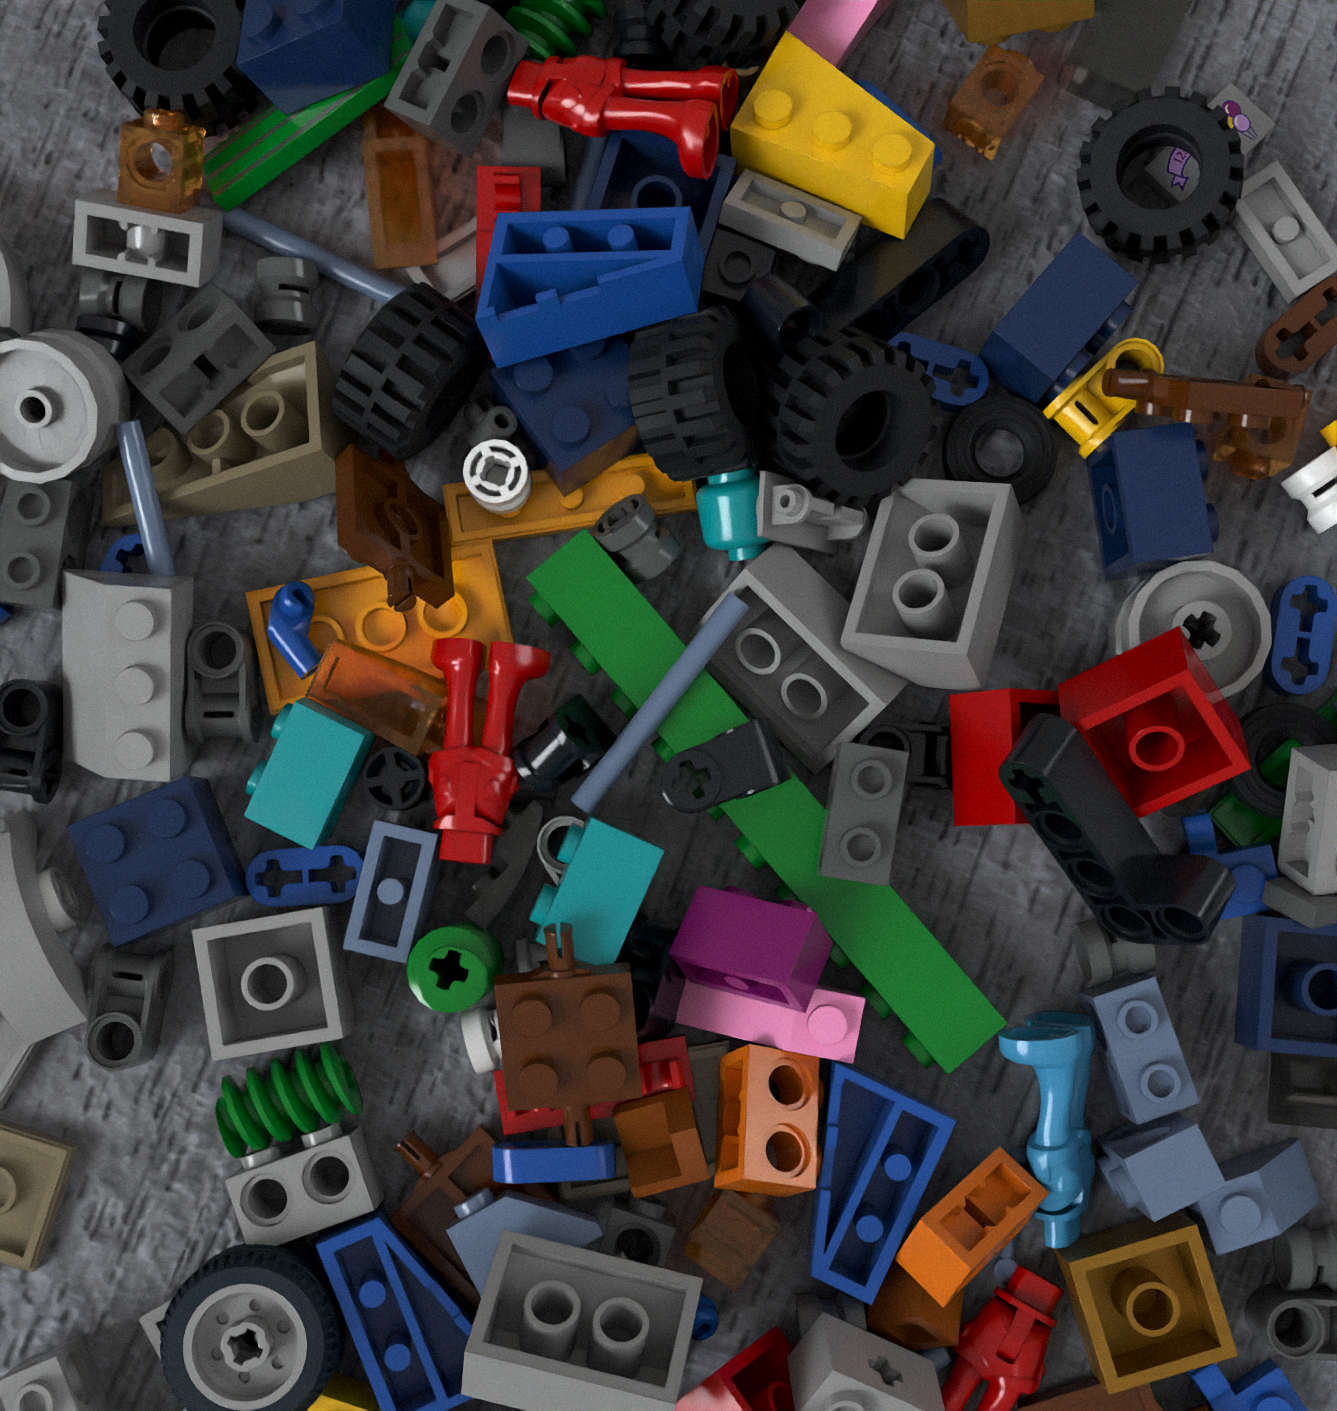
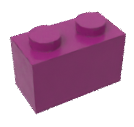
(752, 946)

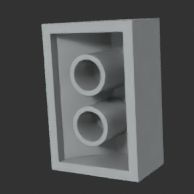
(936, 582)
(790, 661)
(126, 673)
(578, 1330)

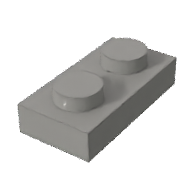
(790, 219)
(1284, 233)

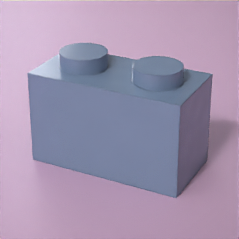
(394, 891)

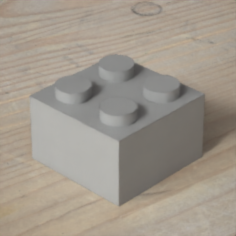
(274, 982)

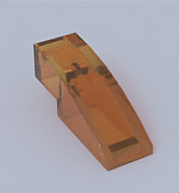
(399, 191)
(388, 697)

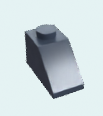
(1262, 1200)
(484, 1217)

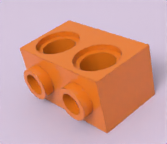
(753, 1117)
(970, 1226)

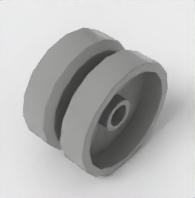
(57, 404)
(1215, 605)

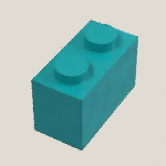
(308, 772)
(598, 889)

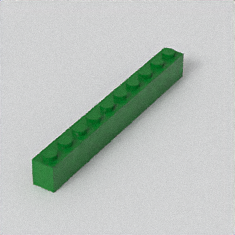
(779, 826)

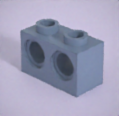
(1139, 1048)
(1158, 1165)

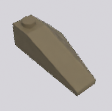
(253, 450)

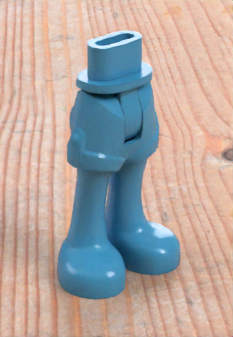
(1060, 1149)

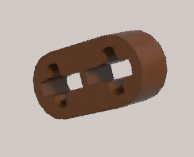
(1299, 317)

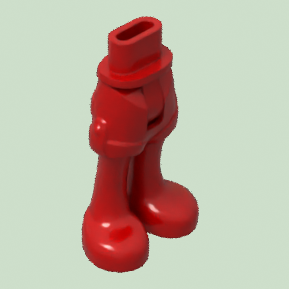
(606, 96)
(470, 780)
(1004, 1344)

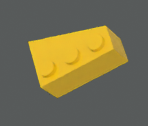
(832, 140)

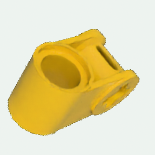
(1083, 406)

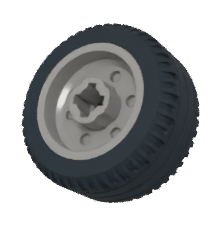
(259, 1289)

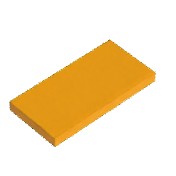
(356, 610)

